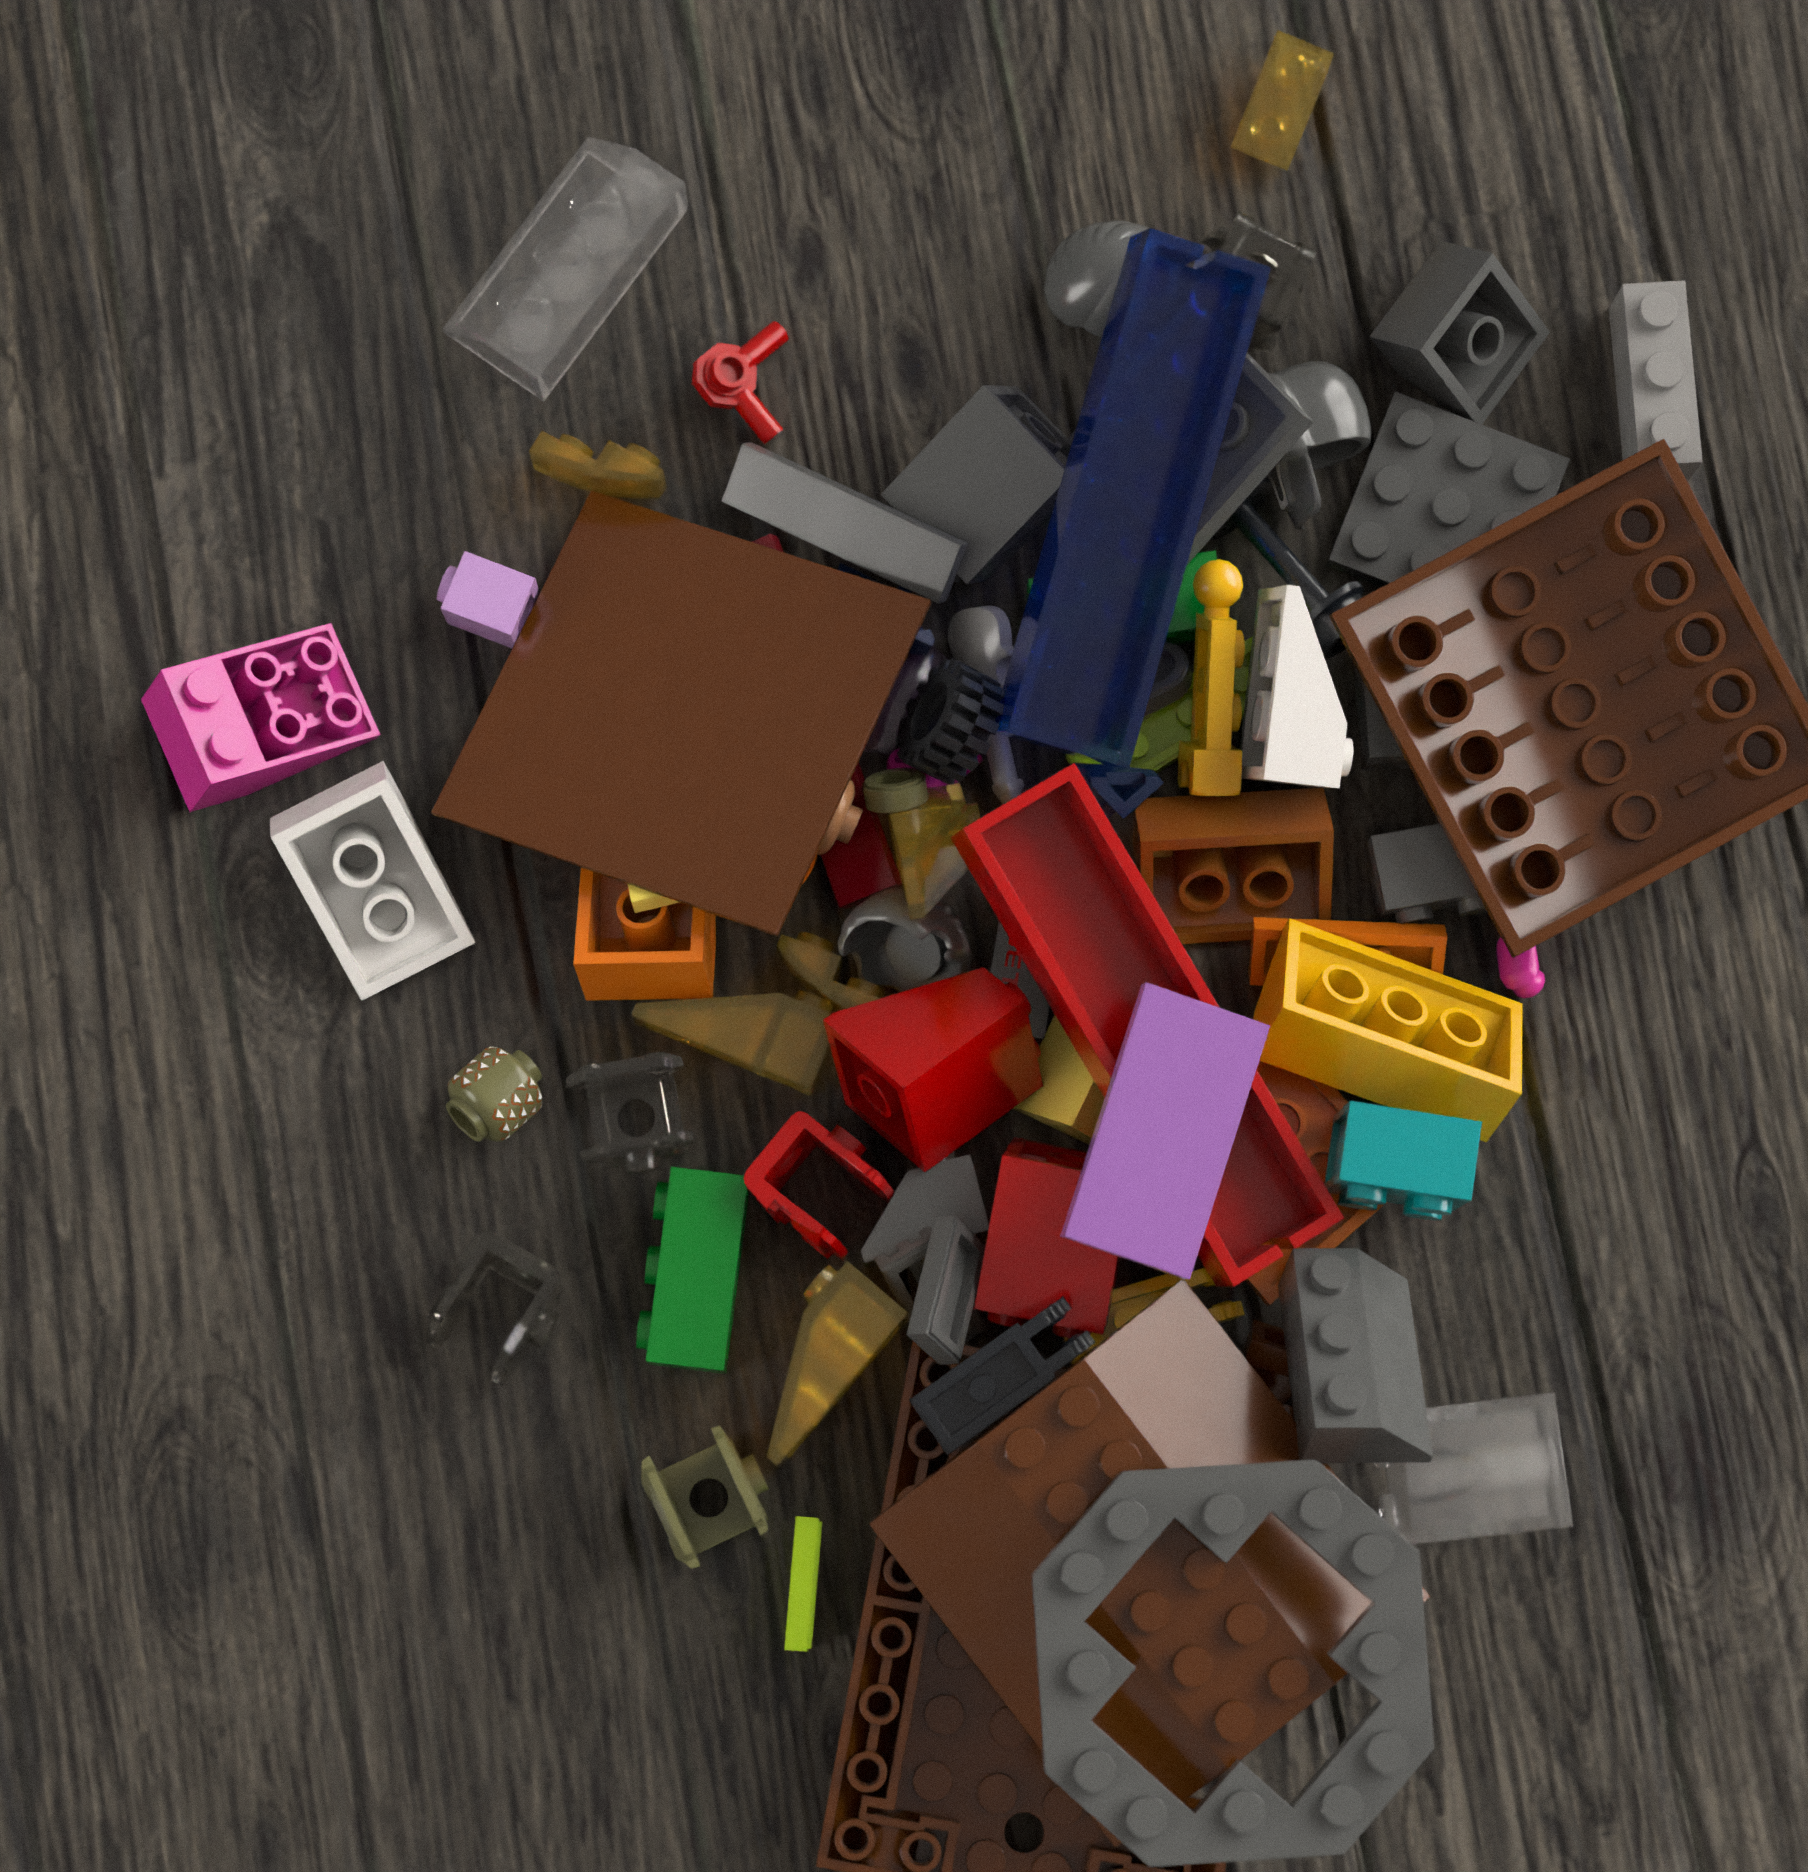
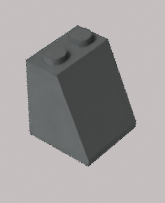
(986, 478)

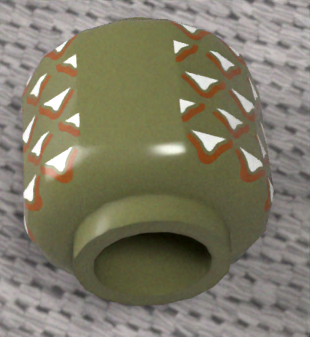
(494, 1094)

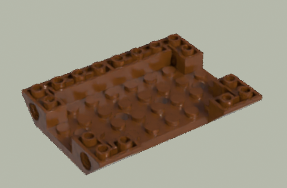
(926, 1742)

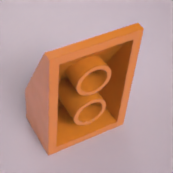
(643, 953)

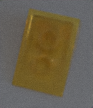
(835, 1344)

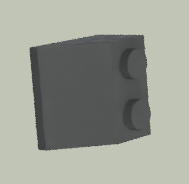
(1461, 331)

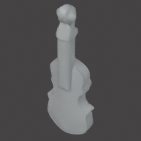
(984, 642)

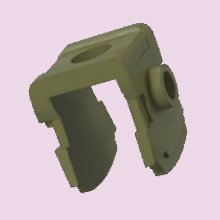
(672, 1490)

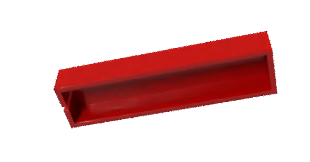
(1090, 944)

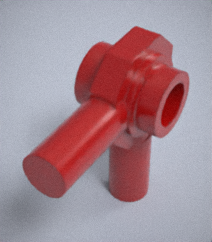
(729, 374)

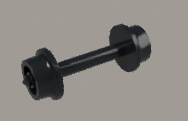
(1292, 569)

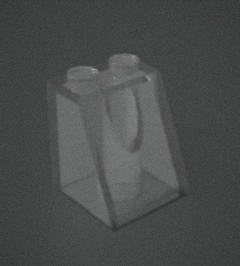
(1489, 1474)

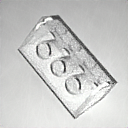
(569, 264)

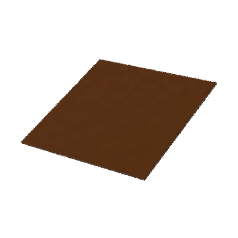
(683, 711)

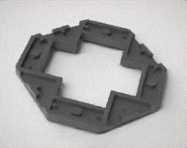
(1379, 1650)

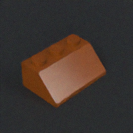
(1235, 860)

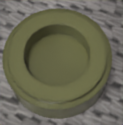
(895, 790)

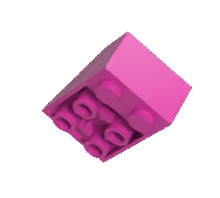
(257, 715)

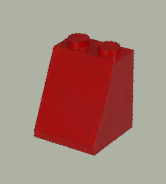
(936, 1061)
(1025, 1257)

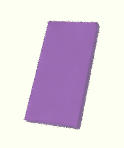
(1165, 1131)

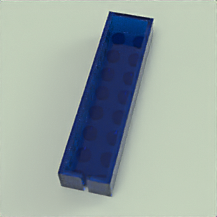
(1131, 498)

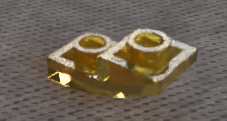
(1282, 100)
(616, 472)
(818, 969)

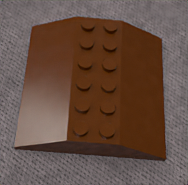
(1584, 696)
(1213, 1643)

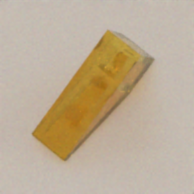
(923, 847)
(758, 1032)

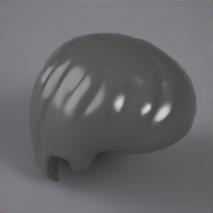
(1086, 273)
(904, 951)

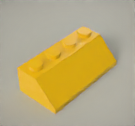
(1390, 1029)

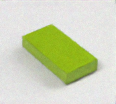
(803, 1584)

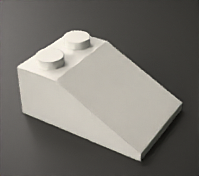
(1291, 707)
(370, 880)

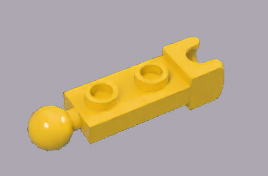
(1209, 761)

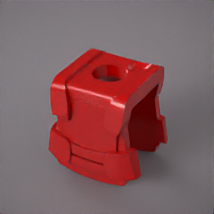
(783, 1158)

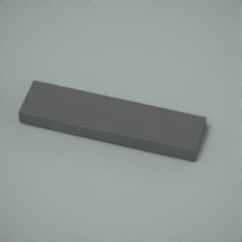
(844, 522)

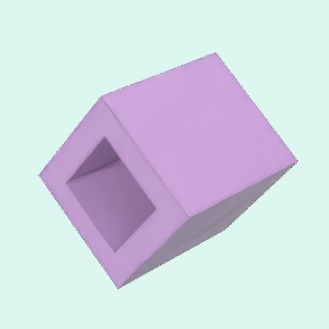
(487, 598)

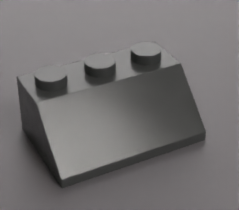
(1352, 1359)

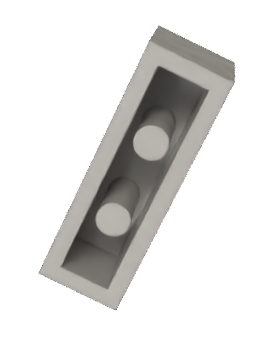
(1655, 371)

